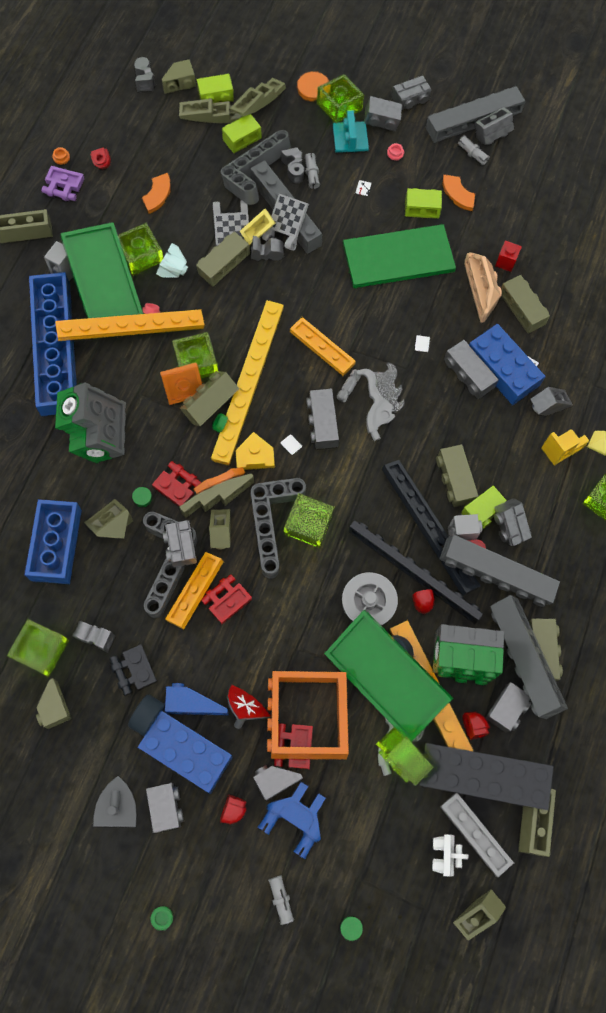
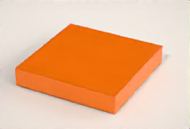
(181, 382)

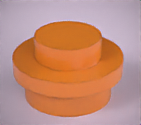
(61, 155)

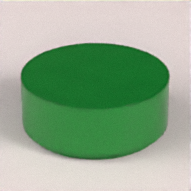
(219, 422)
(142, 497)
(161, 918)
(351, 928)

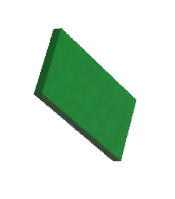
(398, 256)
(101, 272)
(388, 676)

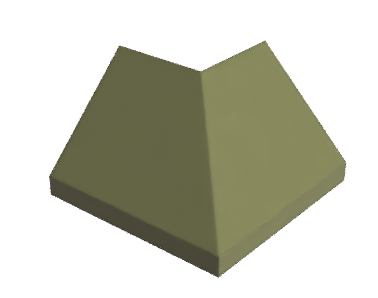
(110, 521)

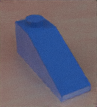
(188, 702)

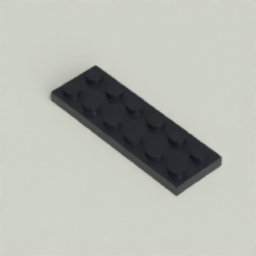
(488, 776)

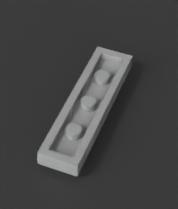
(477, 835)

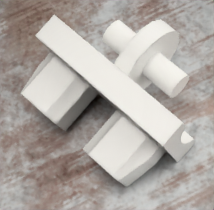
(447, 864)

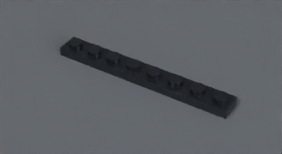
(426, 521)
(420, 575)

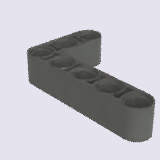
(238, 172)
(265, 521)
(162, 578)

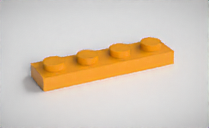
(322, 346)
(194, 590)

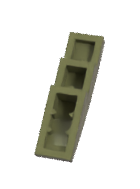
(258, 98)
(208, 111)
(221, 492)

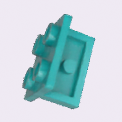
(350, 135)

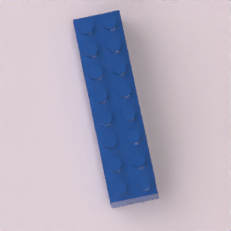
(51, 358)

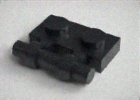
(139, 667)

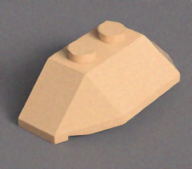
(483, 284)

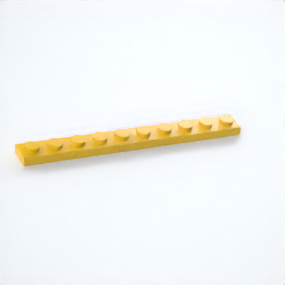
(247, 383)

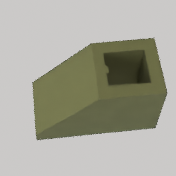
(179, 77)

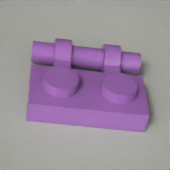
(65, 179)

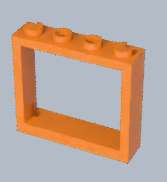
(339, 752)

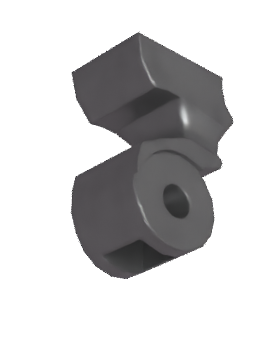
(145, 78)
(293, 159)
(271, 249)
(92, 634)

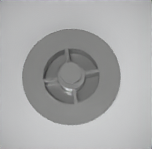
(370, 593)

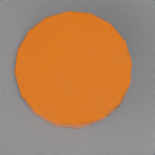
(309, 83)

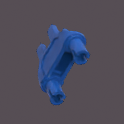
(298, 815)

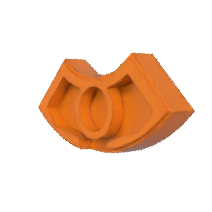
(455, 190)
(158, 193)
(232, 473)

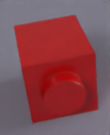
(508, 256)

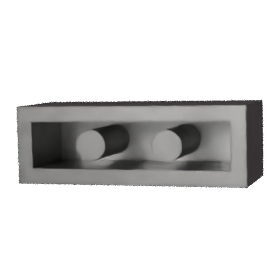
(470, 369)
(323, 419)

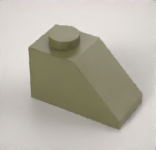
(220, 529)
(52, 706)
(480, 915)

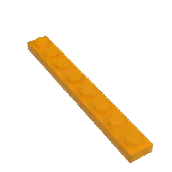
(129, 325)
(446, 720)

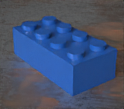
(508, 363)
(53, 541)
(185, 752)

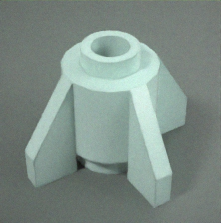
(173, 263)

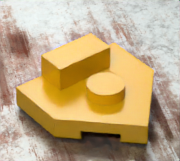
(255, 454)

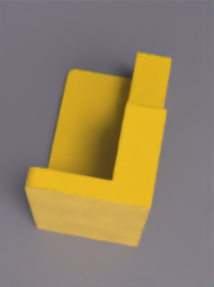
(563, 446)

